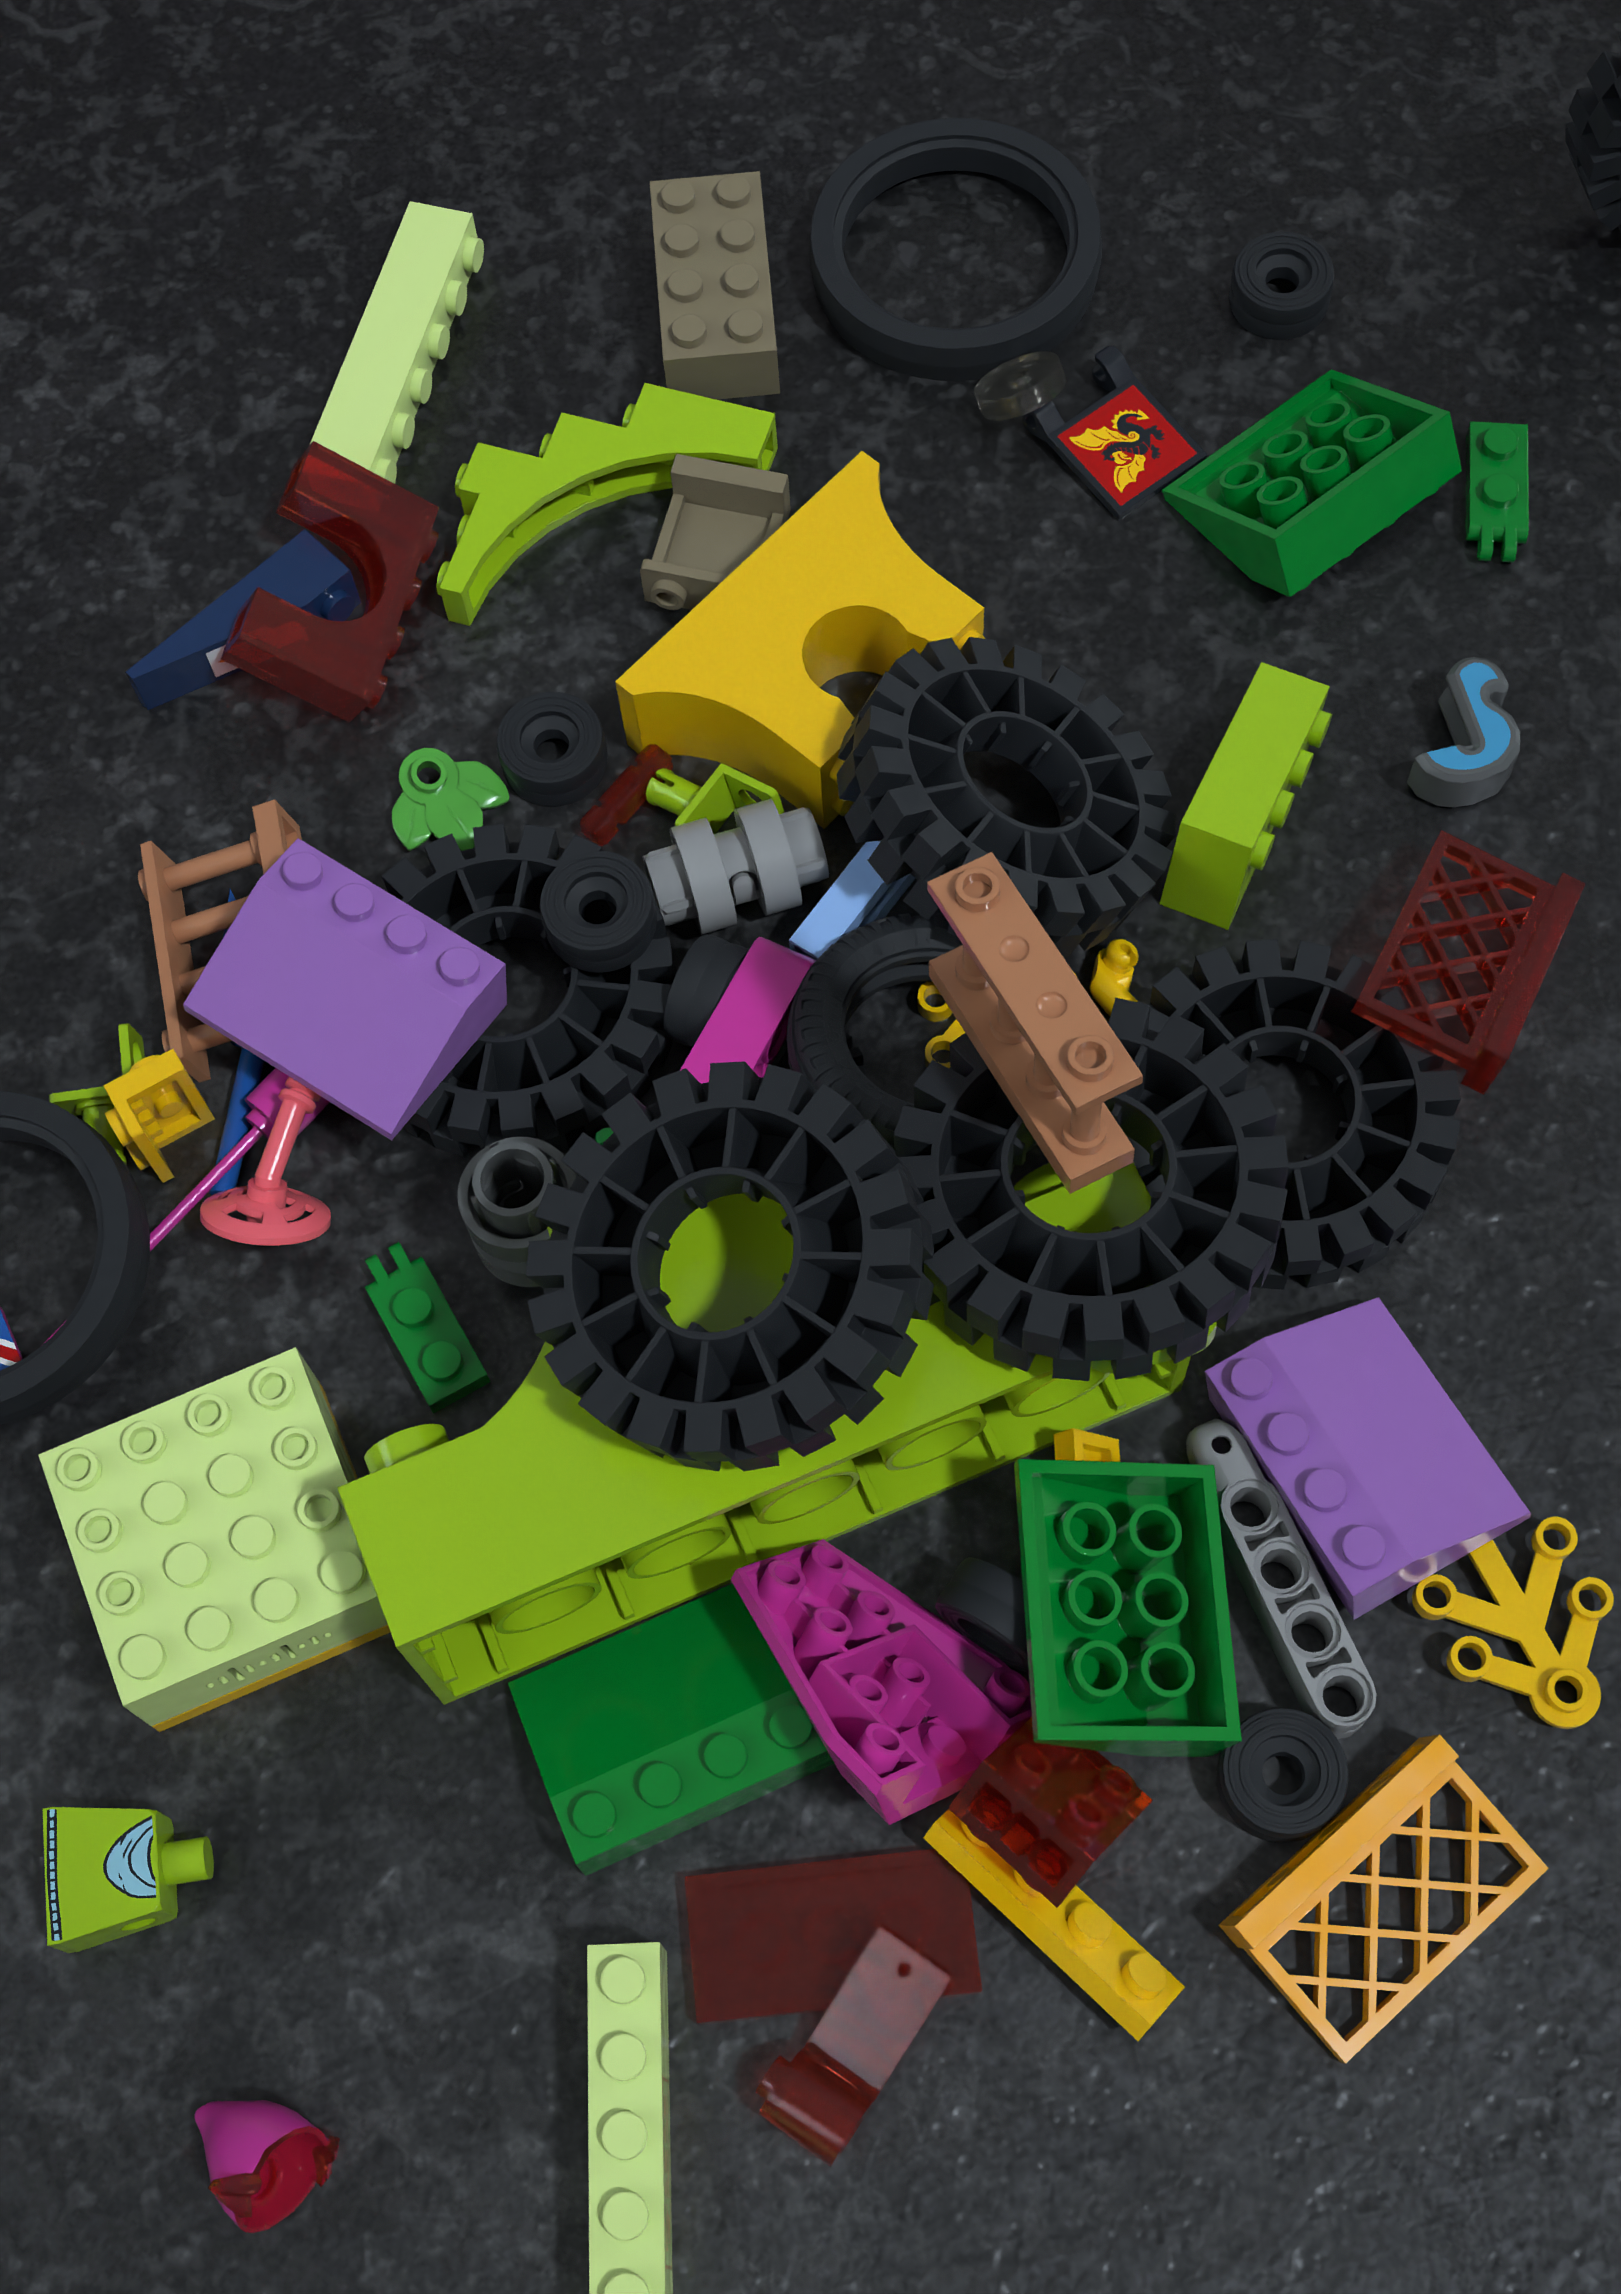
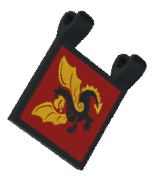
(1121, 444)

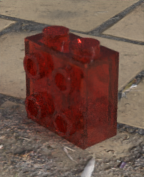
(1049, 1810)

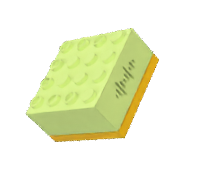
(216, 1540)

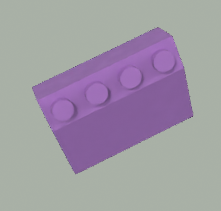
(348, 989)
(1364, 1452)

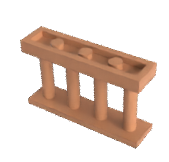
(173, 930)
(1033, 1023)

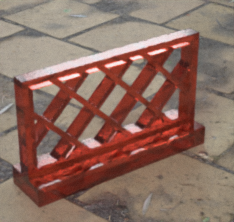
(1510, 989)

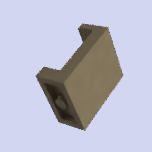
(711, 528)

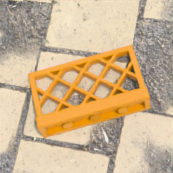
(1339, 1849)

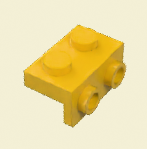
(154, 1108)

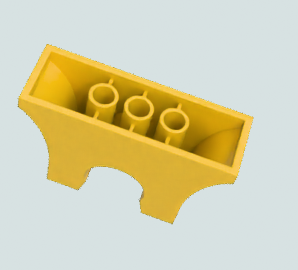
(806, 606)

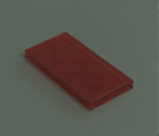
(794, 1932)

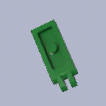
(1497, 487)
(425, 1330)

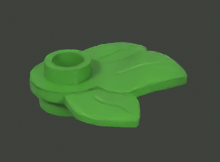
(448, 805)

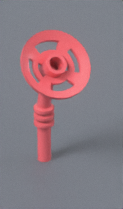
(266, 1193)

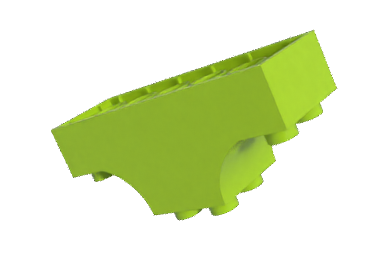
(568, 1531)

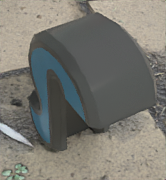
(1482, 735)

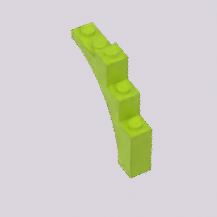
(584, 464)

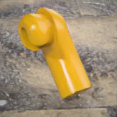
(1113, 973)

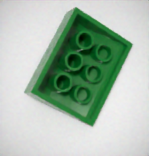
(1317, 479)
(1126, 1607)
(664, 1729)

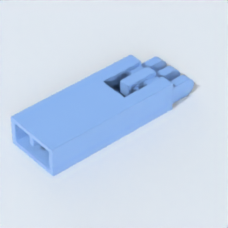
(850, 903)

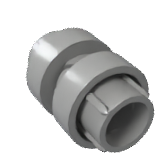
(758, 860)

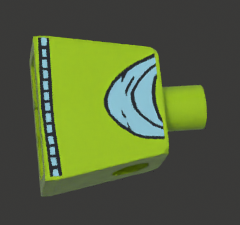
(114, 1873)

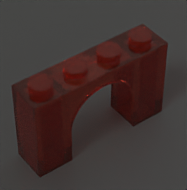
(387, 538)

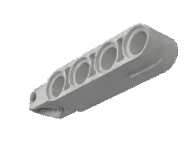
(1281, 1609)

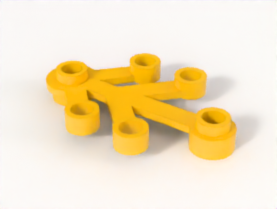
(1523, 1620)

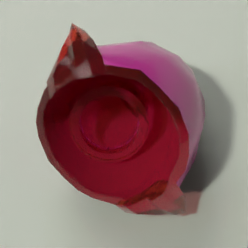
(262, 2159)

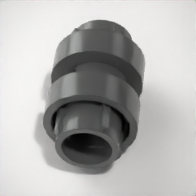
(501, 1198)

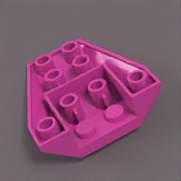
(881, 1677)

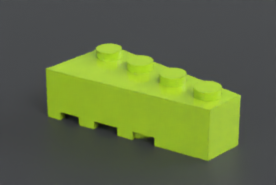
(1245, 794)

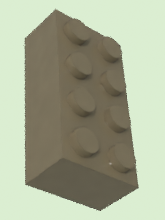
(714, 286)

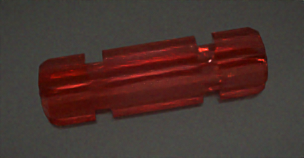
(624, 795)

